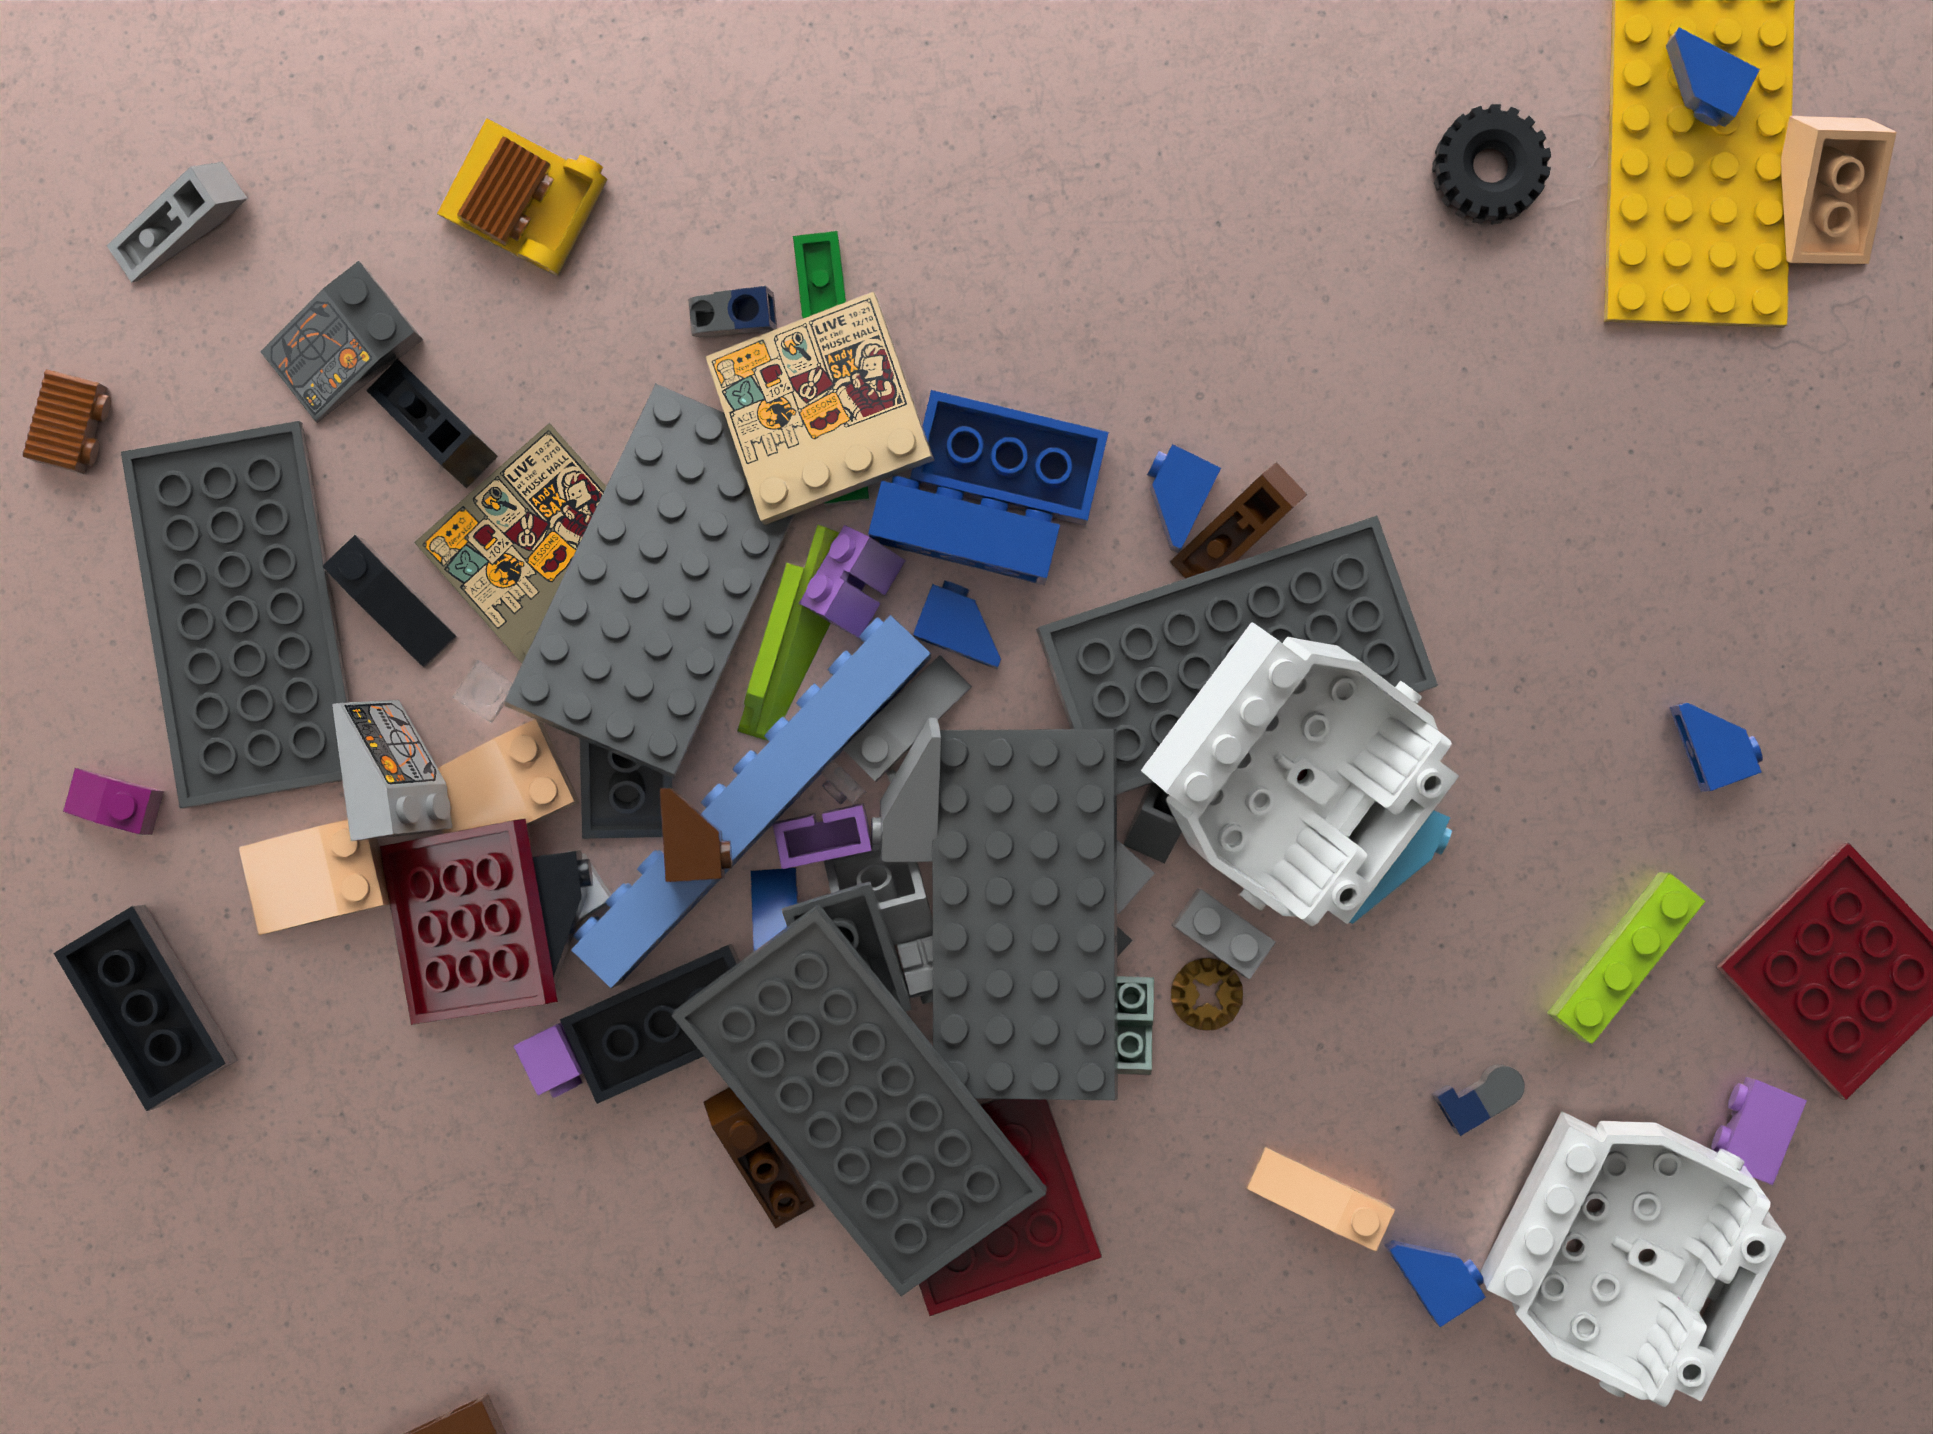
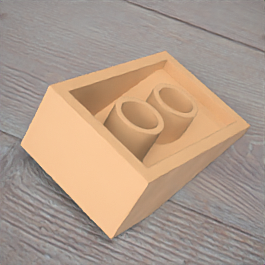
(1833, 187)
(508, 780)
(312, 877)

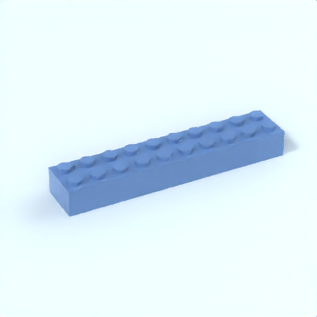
(758, 795)

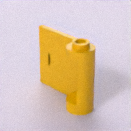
(555, 220)

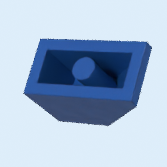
(1709, 78)
(1180, 491)
(956, 625)
(1715, 748)
(1439, 1279)

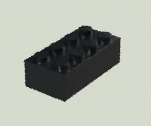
(145, 1007)
(634, 1033)

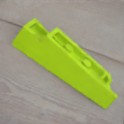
(787, 645)

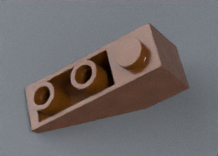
(758, 1159)

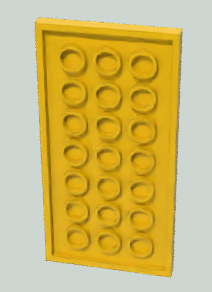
(1688, 202)

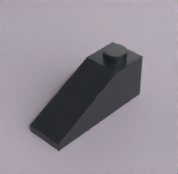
(432, 423)
(389, 600)
(562, 895)

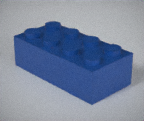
(1011, 457)
(964, 531)

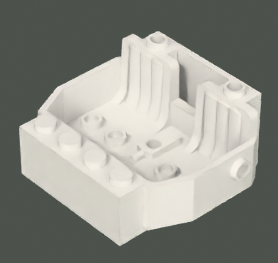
(1238, 762)
(1603, 1306)

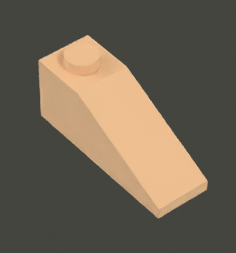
(1321, 1199)

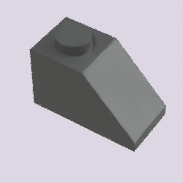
(1153, 826)

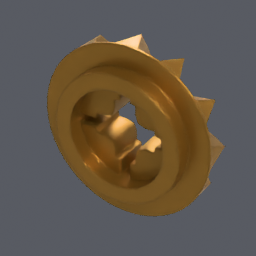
(1185, 994)

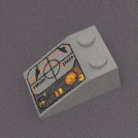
(387, 773)

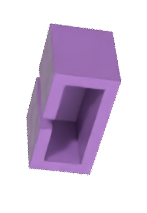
(838, 584)
(807, 841)
(550, 1061)
(1759, 1127)

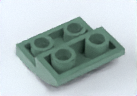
(1135, 1024)

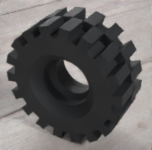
(1506, 134)

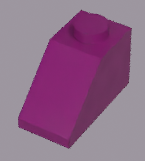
(113, 802)

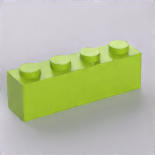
(1626, 957)

